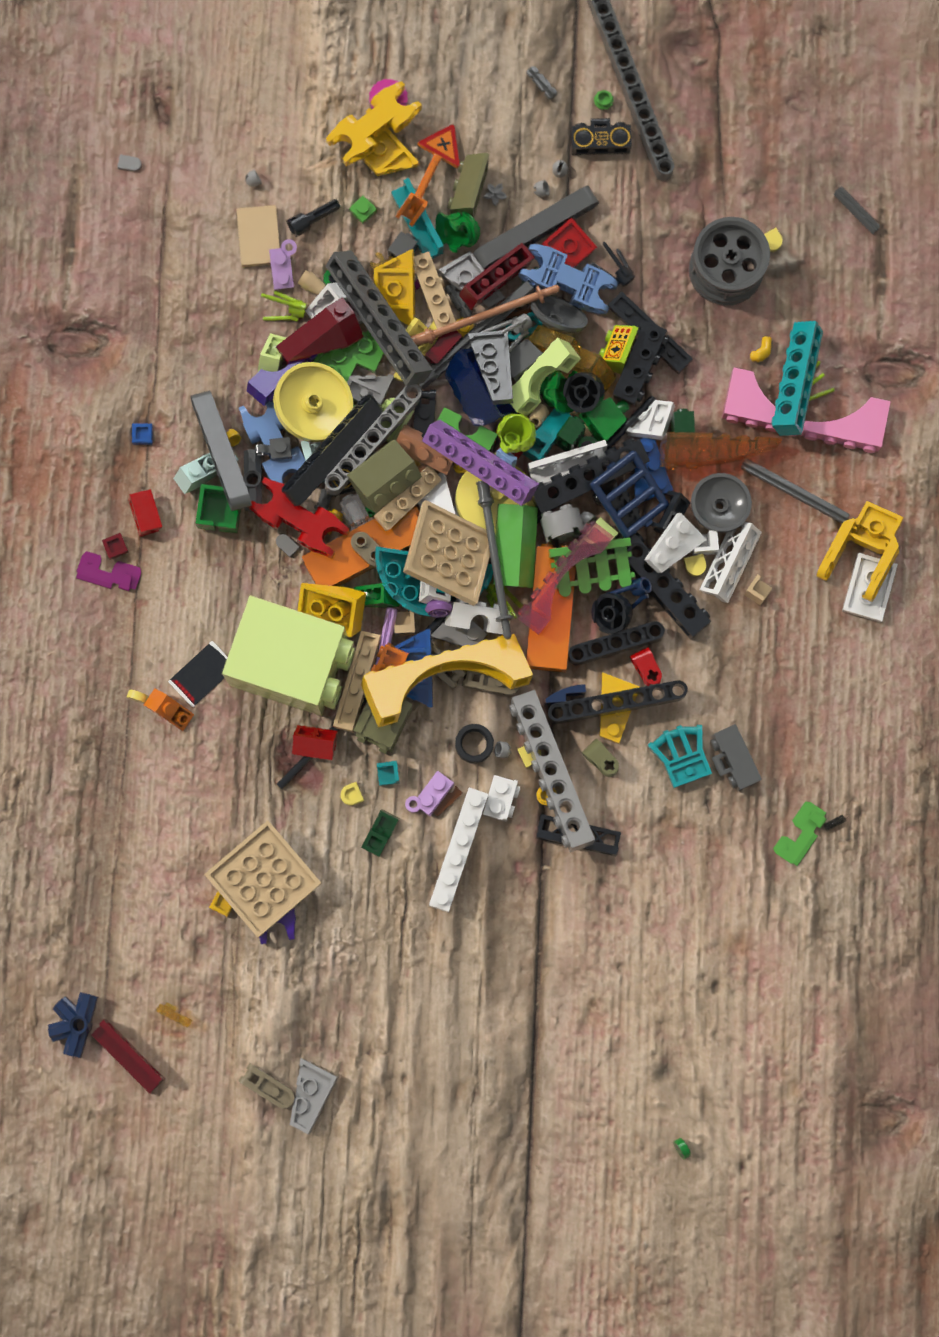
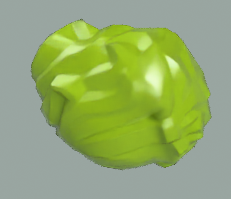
(516, 433)

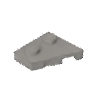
(370, 384)

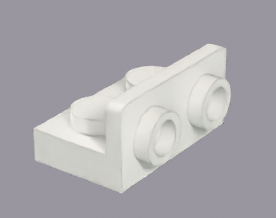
(500, 798)

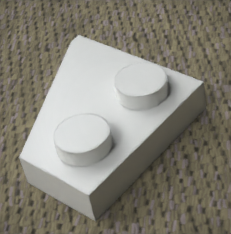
(654, 421)

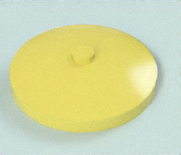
(311, 401)
(467, 498)

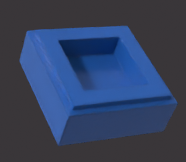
(142, 434)

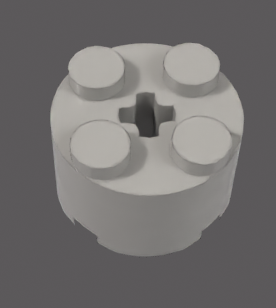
(562, 524)

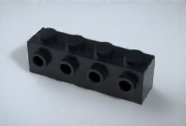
(640, 363)

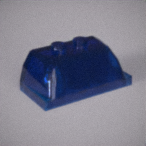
(472, 392)

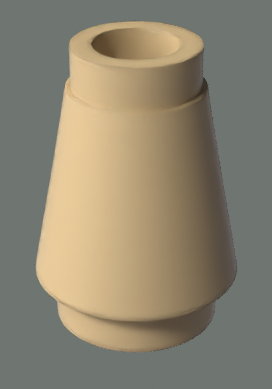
(311, 282)
(539, 415)

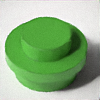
(603, 100)

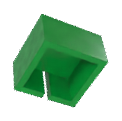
(215, 511)

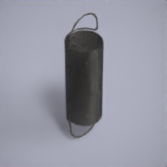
(835, 822)

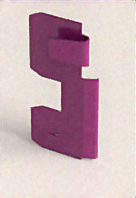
(122, 574)

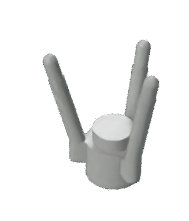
(518, 324)

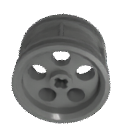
(709, 281)

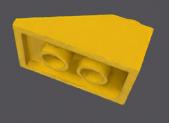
(333, 604)

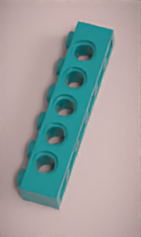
(797, 378)

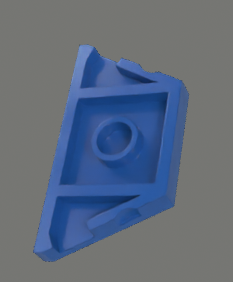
(418, 648)

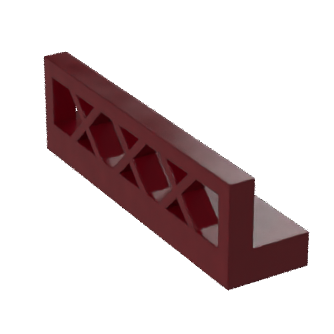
(127, 1056)

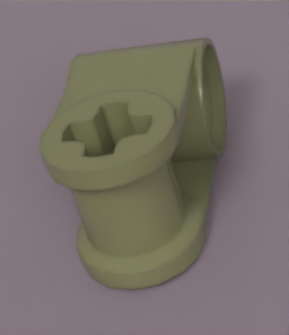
(598, 755)

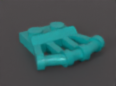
(685, 768)

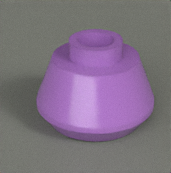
(438, 608)

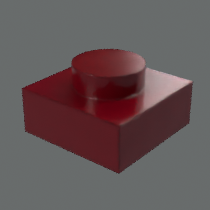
(115, 546)

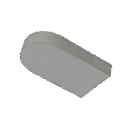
(129, 163)
(286, 544)

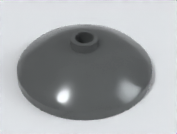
(559, 315)
(723, 490)

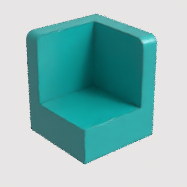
(388, 773)

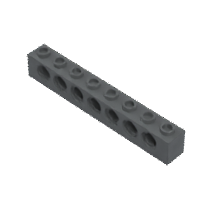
(379, 318)

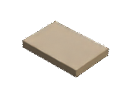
(257, 234)

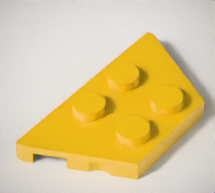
(389, 155)
(397, 285)

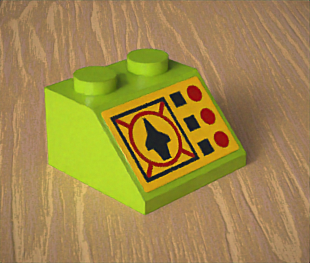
(619, 346)

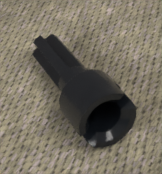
(302, 222)

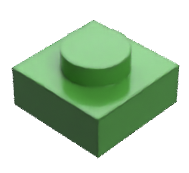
(363, 209)

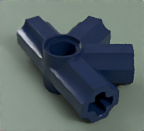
(68, 1028)

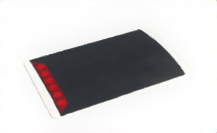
(200, 674)

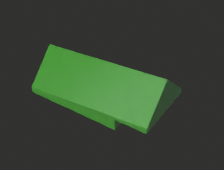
(516, 543)

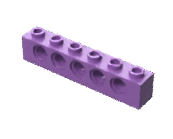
(480, 462)

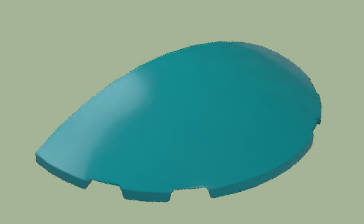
(403, 587)

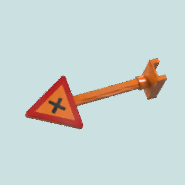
(443, 147)

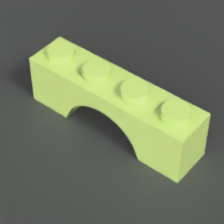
(526, 391)

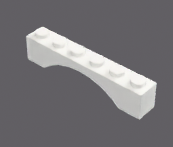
(458, 850)

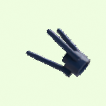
(638, 587)

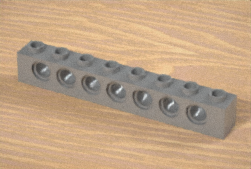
(530, 703)

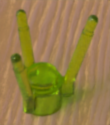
(492, 595)

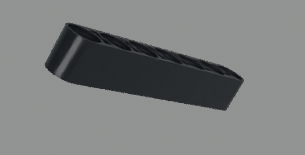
(332, 450)
(625, 696)

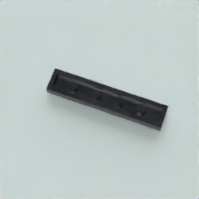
(632, 315)

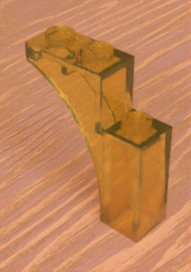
(589, 361)

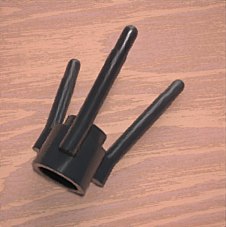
(624, 273)

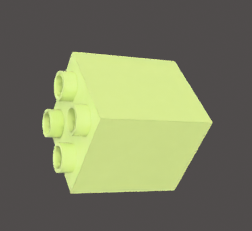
(288, 656)

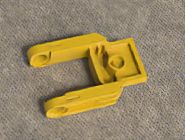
(873, 530)

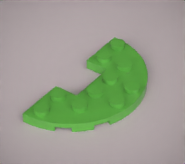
(363, 353)

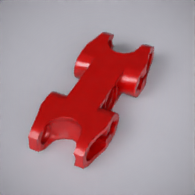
(311, 526)

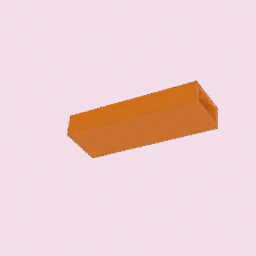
(346, 562)
(550, 648)

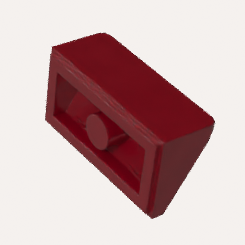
(442, 346)

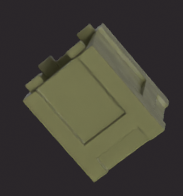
(385, 736)

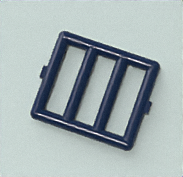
(606, 500)

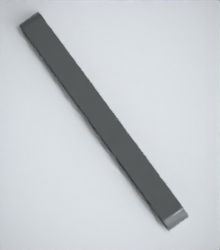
(632, 90)

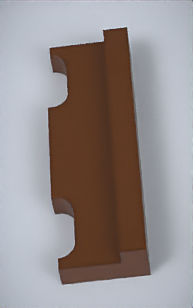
(447, 801)

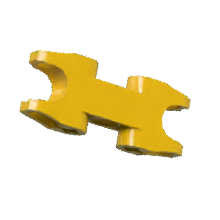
(363, 131)

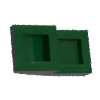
(380, 832)

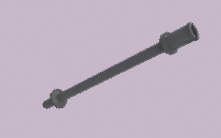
(486, 501)

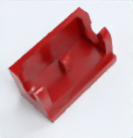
(145, 512)
(314, 742)

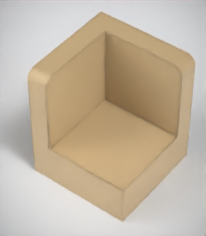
(758, 590)
(404, 624)

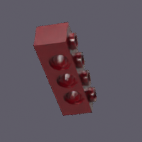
(496, 276)

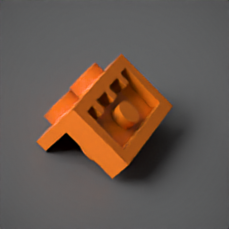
(389, 656)

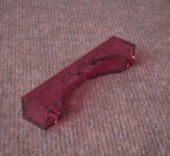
(538, 611)

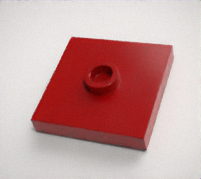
(571, 241)

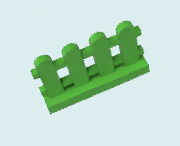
(602, 566)

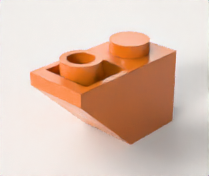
(168, 709)

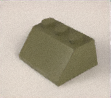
(470, 184)
(384, 476)

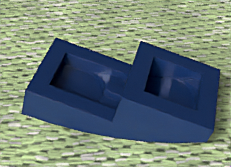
(560, 696)

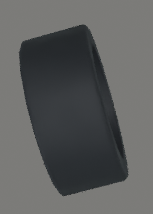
(472, 758)

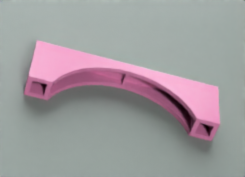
(861, 429)

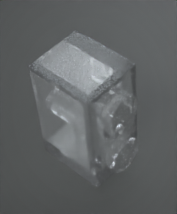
(353, 511)

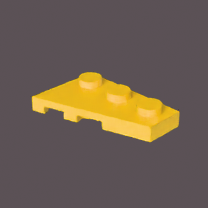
(613, 725)

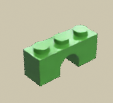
(483, 436)

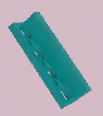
(423, 229)

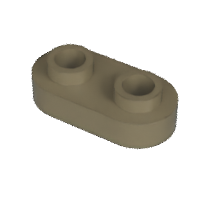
(365, 550)

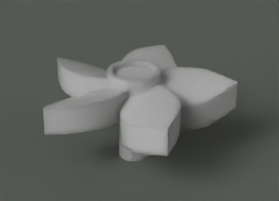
(495, 193)

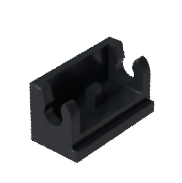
(677, 504)

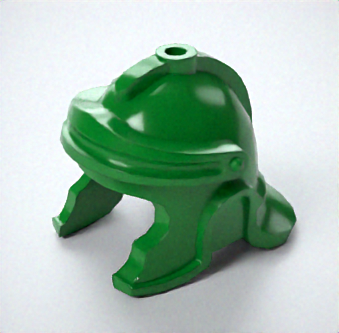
(457, 230)
(552, 391)

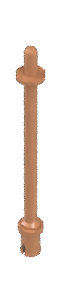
(430, 335)

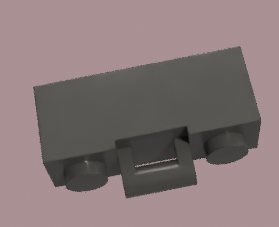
(736, 754)

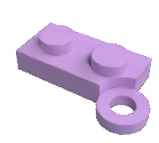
(281, 265)
(431, 795)

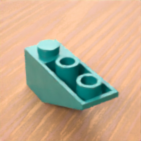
(546, 435)

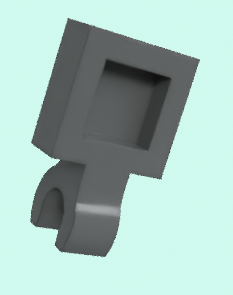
(278, 449)

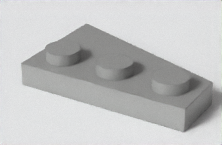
(463, 271)
(311, 1095)

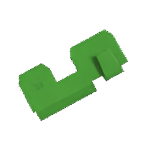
(807, 820)

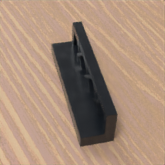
(596, 847)

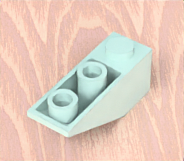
(196, 473)

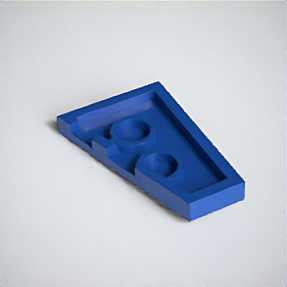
(653, 466)

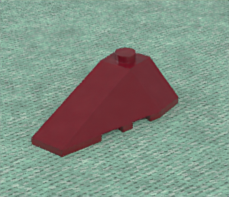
(327, 331)

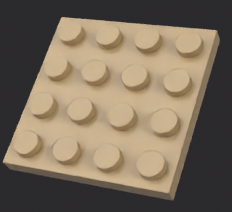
(448, 553)
(263, 879)

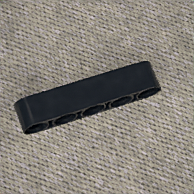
(623, 636)

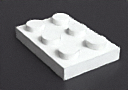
(858, 585)

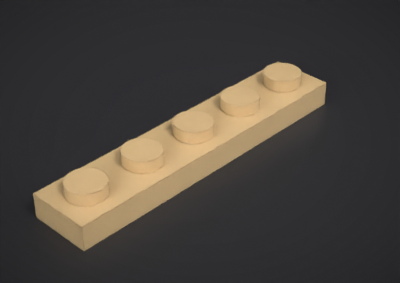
(353, 694)

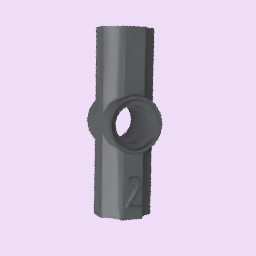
(253, 468)

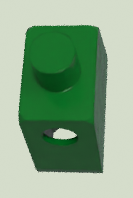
(605, 418)

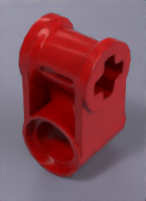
(645, 664)

